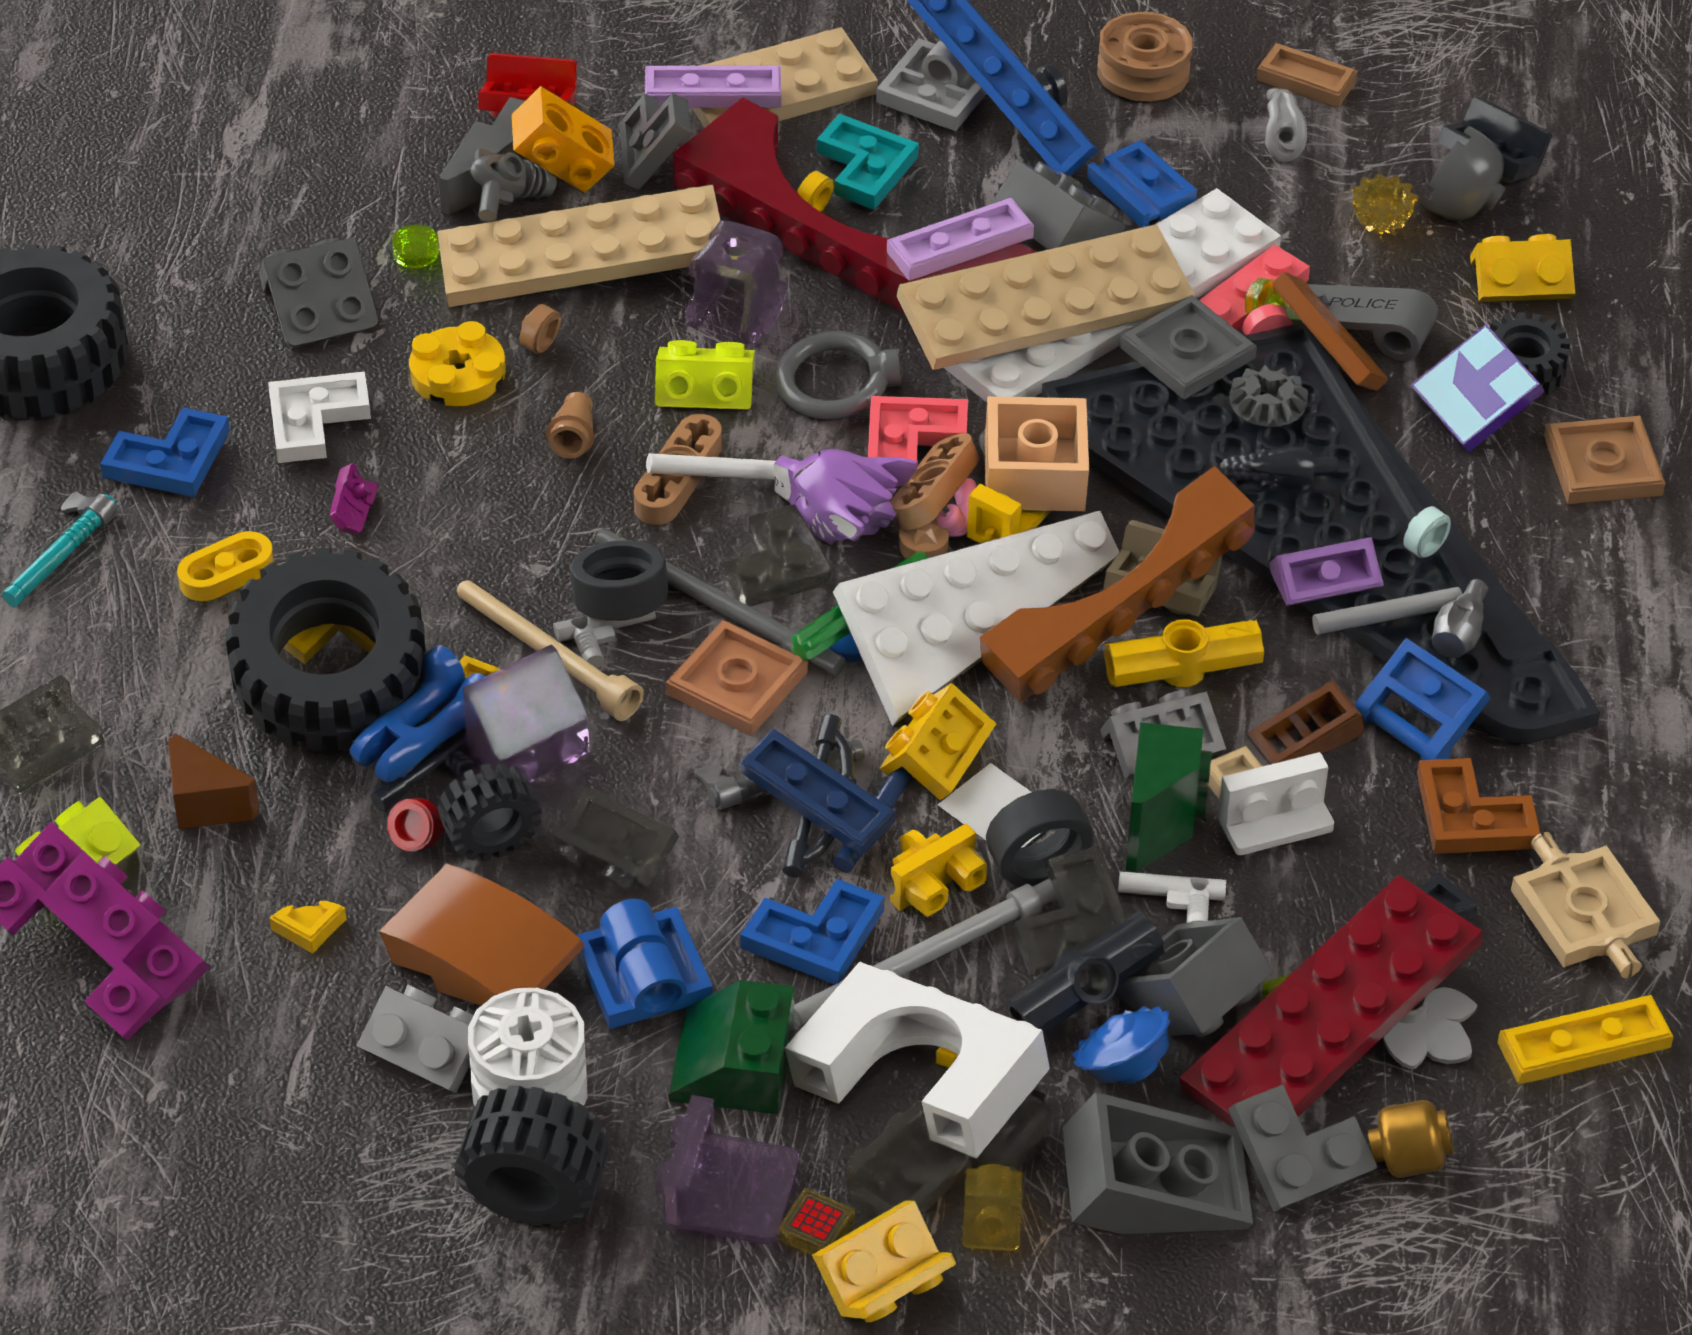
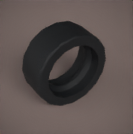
(619, 580)
(1027, 818)

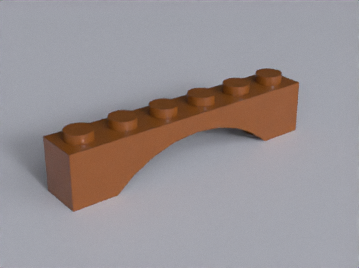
(1041, 643)

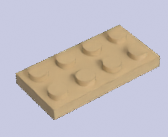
(814, 74)

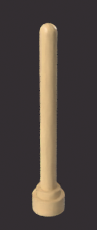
(617, 694)

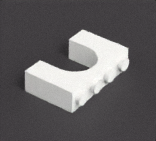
(883, 1012)

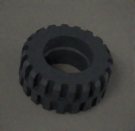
(77, 357)
(313, 593)

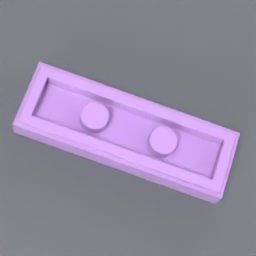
(715, 84)
(960, 239)

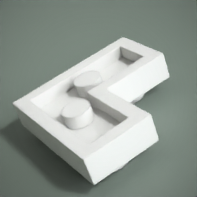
(308, 403)

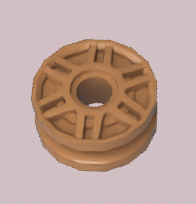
(1144, 56)

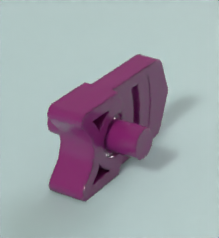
(352, 500)

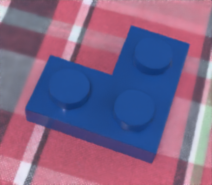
(172, 463)
(820, 942)

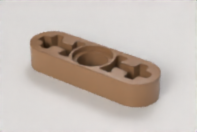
(935, 481)
(677, 488)

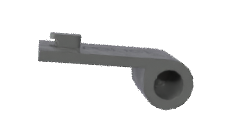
(1395, 315)

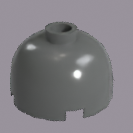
(1467, 179)

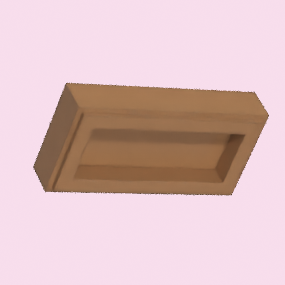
(1306, 75)

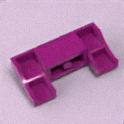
(125, 930)

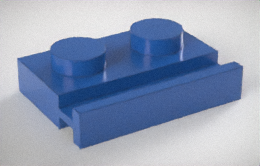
(1141, 184)

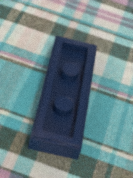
(817, 791)

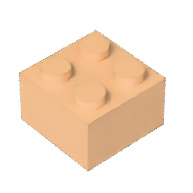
(1038, 451)

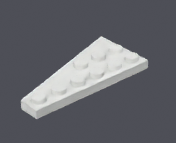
(925, 618)

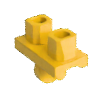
(933, 862)

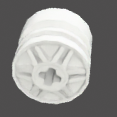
(528, 1042)

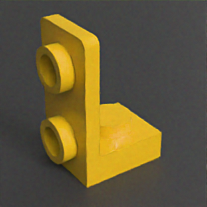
(998, 516)

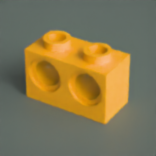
(562, 139)

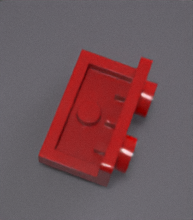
(522, 75)

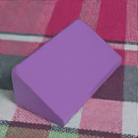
(1326, 571)

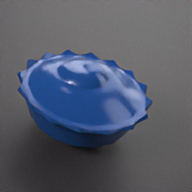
(1125, 1046)

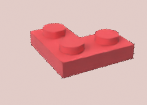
(906, 422)

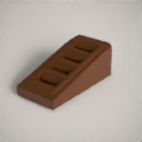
(1323, 701)

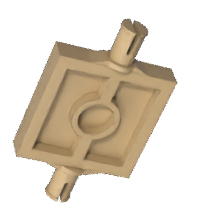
(1585, 905)

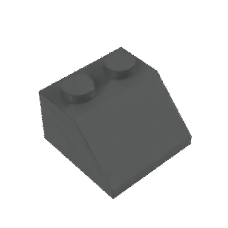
(1199, 976)

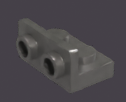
(1174, 709)

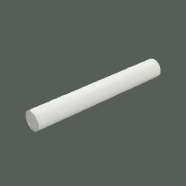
(710, 466)

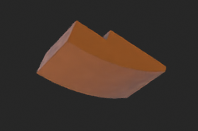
(477, 938)

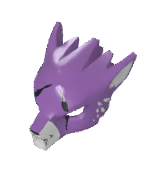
(843, 491)

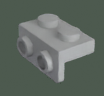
(419, 1037)

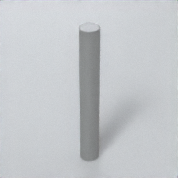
(1383, 611)

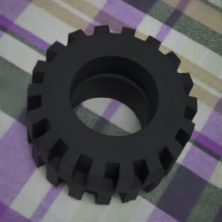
(532, 1156)

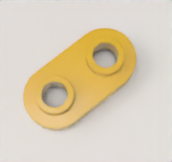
(224, 566)

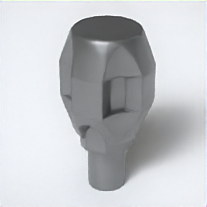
(1460, 621)

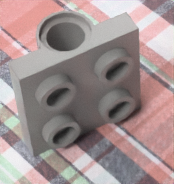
(931, 86)

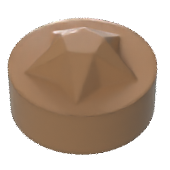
(540, 329)
(928, 538)

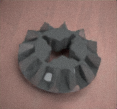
(1266, 409)

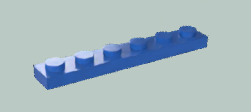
(1008, 82)

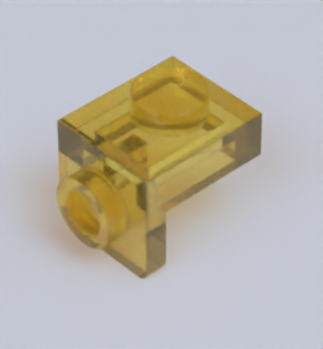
(992, 1208)

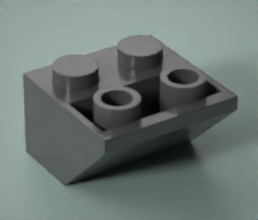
(1058, 206)

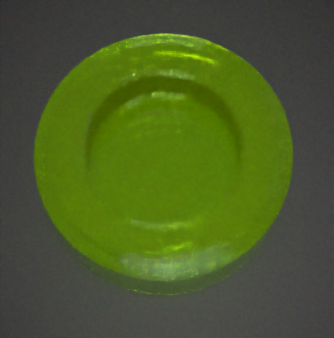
(415, 246)

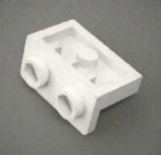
(1275, 804)

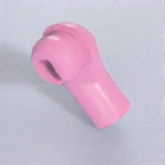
(957, 517)

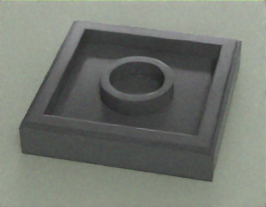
(1188, 347)

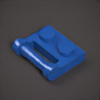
(1431, 690)

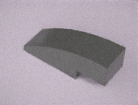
(456, 182)

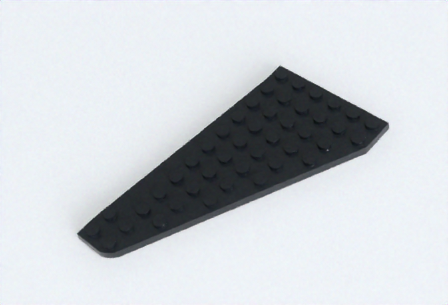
(1164, 443)

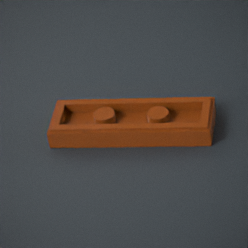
(1329, 332)

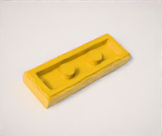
(1585, 1039)

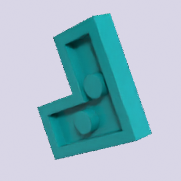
(872, 159)

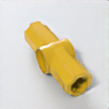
(1183, 653)

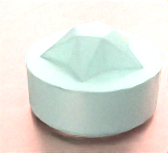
(1427, 532)

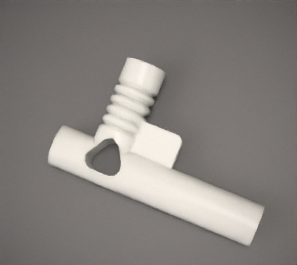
(1181, 891)

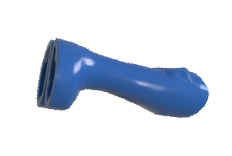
(395, 734)

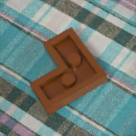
(1470, 823)

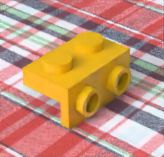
(1523, 269)

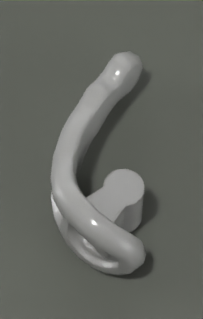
(1286, 126)

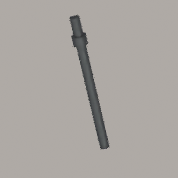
(736, 610)

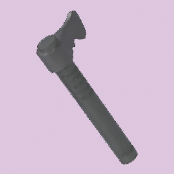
(728, 791)

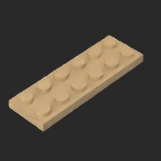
(576, 245)
(1043, 296)

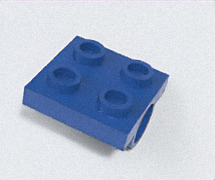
(642, 963)

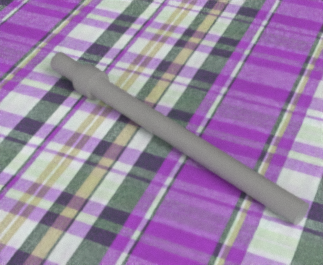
(1020, 904)

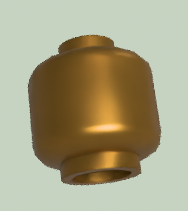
(1411, 1138)

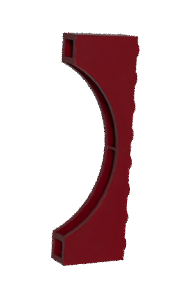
(741, 163)

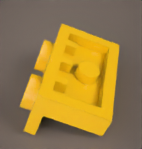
(939, 740)
(882, 1263)

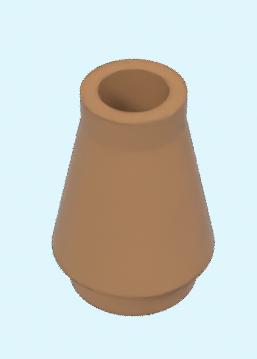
(572, 427)

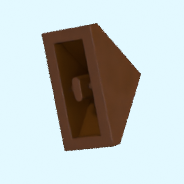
(208, 788)

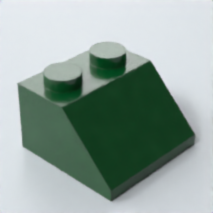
(1166, 791)
(736, 1047)

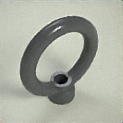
(883, 370)

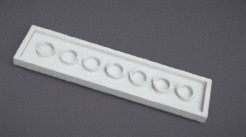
(1210, 244)

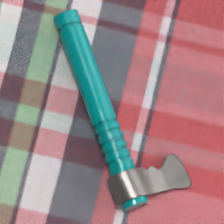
(94, 514)

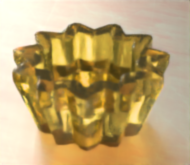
(1383, 203)

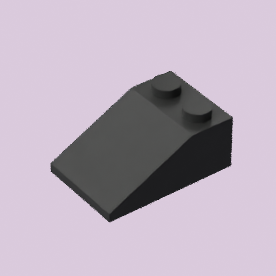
(1153, 1170)

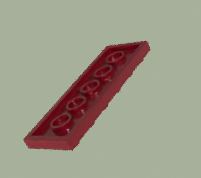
(1336, 1002)

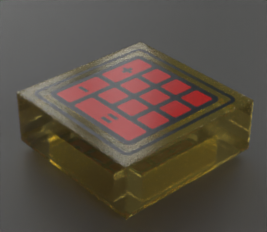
(815, 1222)

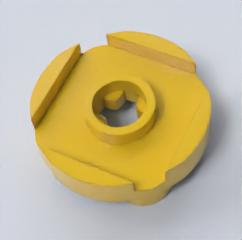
(467, 344)

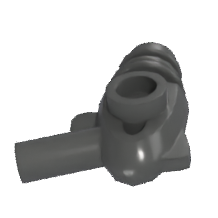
(508, 178)

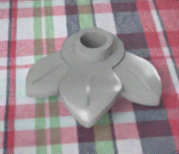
(1433, 1030)

